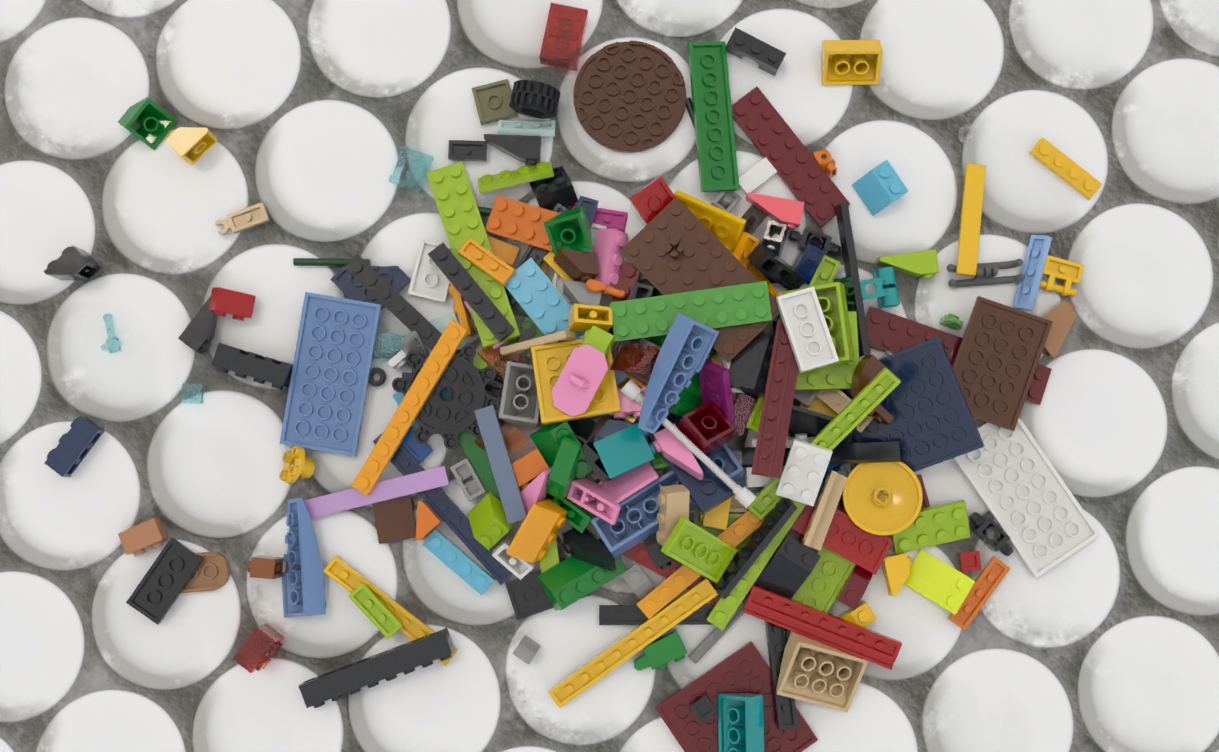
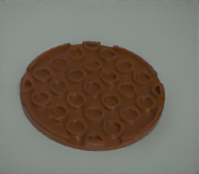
(629, 96)

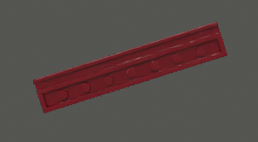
(776, 407)

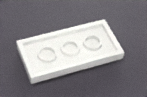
(807, 329)

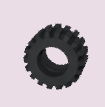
(534, 99)

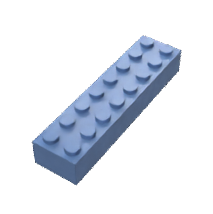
(639, 511)

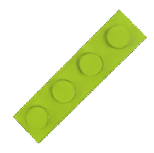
(511, 178)

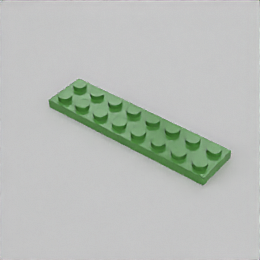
(711, 307)

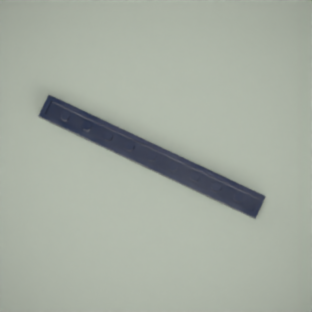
(451, 515)

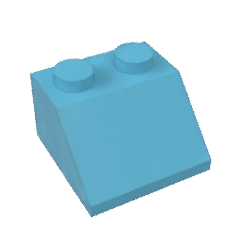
(880, 187)

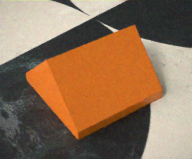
(427, 520)

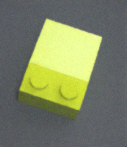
(938, 582)

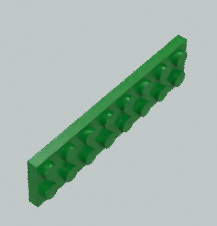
(713, 116)

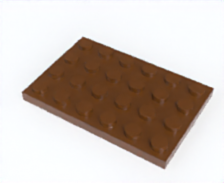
(999, 360)

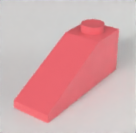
(778, 209)

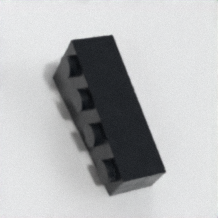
(252, 365)

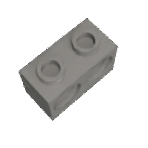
(468, 479)

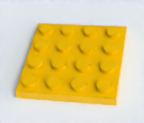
(548, 364)

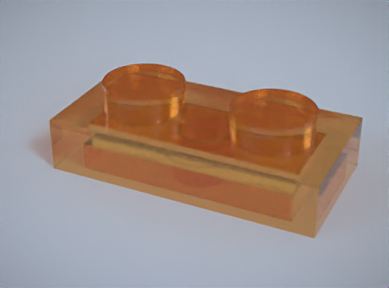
(495, 360)

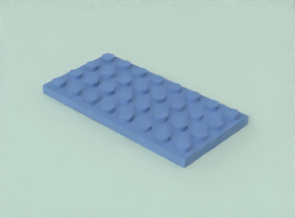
(330, 374)

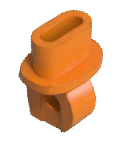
(827, 164)

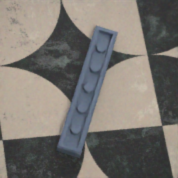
(501, 464)

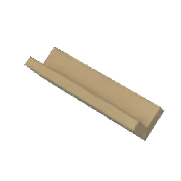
(824, 510)

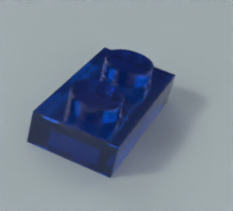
(810, 261)

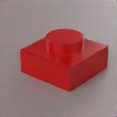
(969, 561)

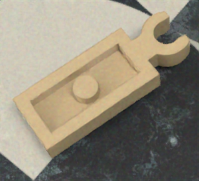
(244, 219)

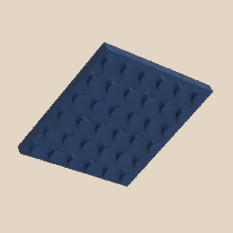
(926, 407)

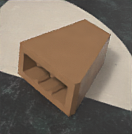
(1063, 316)

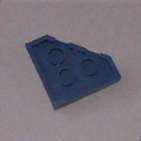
(356, 291)

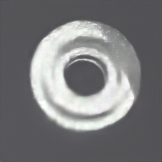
(969, 129)

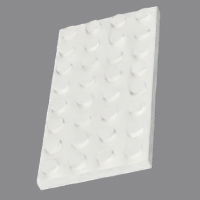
(1026, 497)

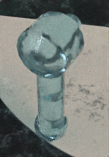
(112, 344)

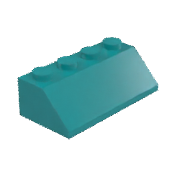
(740, 722)

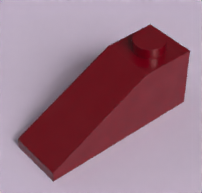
(854, 587)

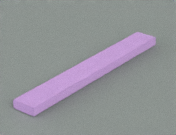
(382, 491)

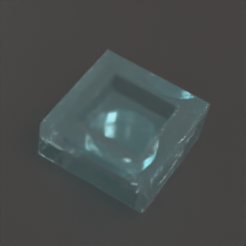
(192, 393)

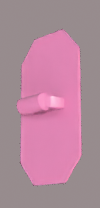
(579, 380)

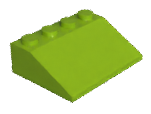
(835, 311)

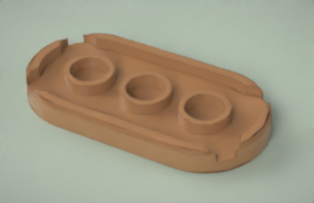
(211, 574)

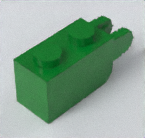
(661, 652)

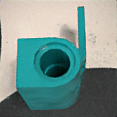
(885, 286)

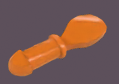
(596, 286)

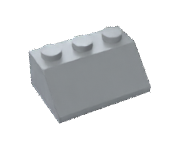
(519, 396)

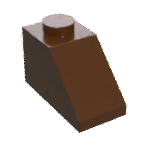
(578, 264)

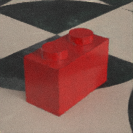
(232, 303)

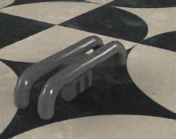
(985, 274)

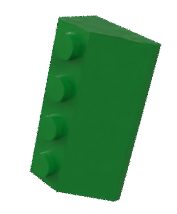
(575, 579)

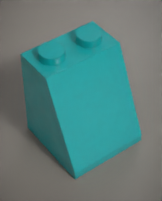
(625, 450)

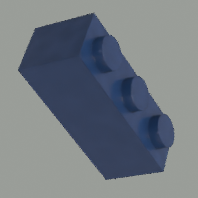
(74, 446)

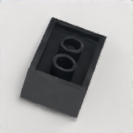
(788, 568)

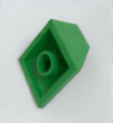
(147, 122)
(570, 231)

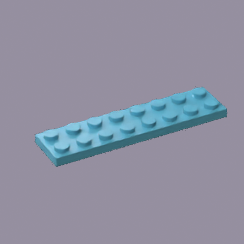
(544, 302)

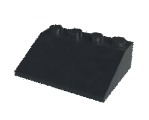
(810, 423)

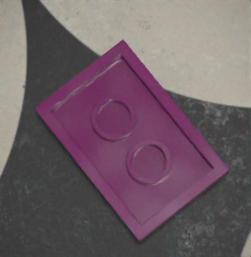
(716, 386)

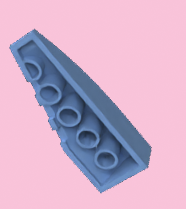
(678, 360)
(304, 578)

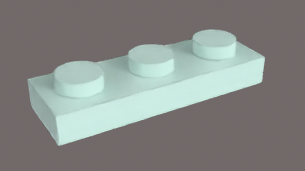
(541, 128)

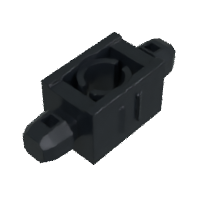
(794, 237)
(1000, 543)

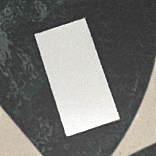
(756, 176)

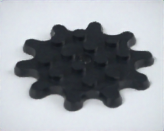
(457, 413)

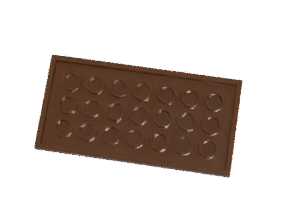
(685, 256)

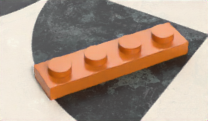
(980, 592)

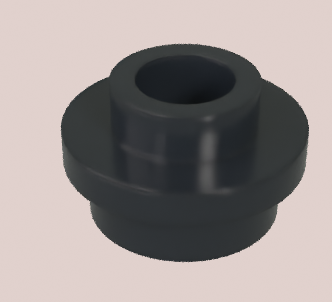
(381, 381)

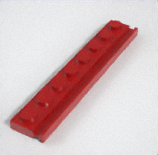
(822, 627)

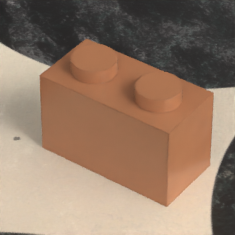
(145, 535)

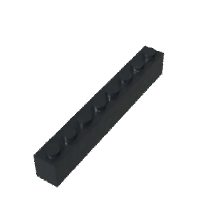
(376, 668)

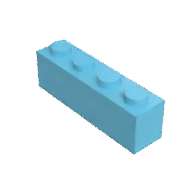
(459, 561)

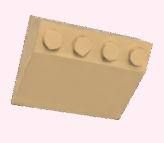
(819, 673)

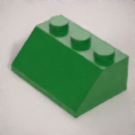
(548, 442)

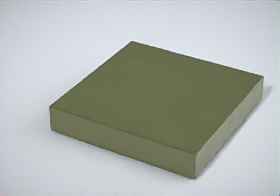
(493, 102)

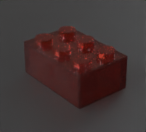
(564, 36)

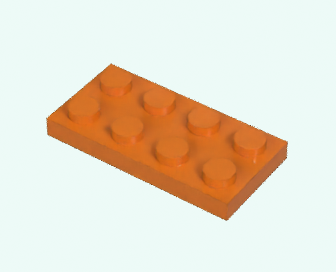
(520, 222)

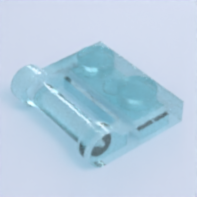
(416, 172)

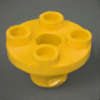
(296, 465)

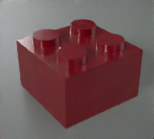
(706, 427)

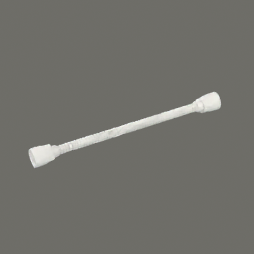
(743, 495)

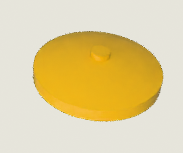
(882, 497)

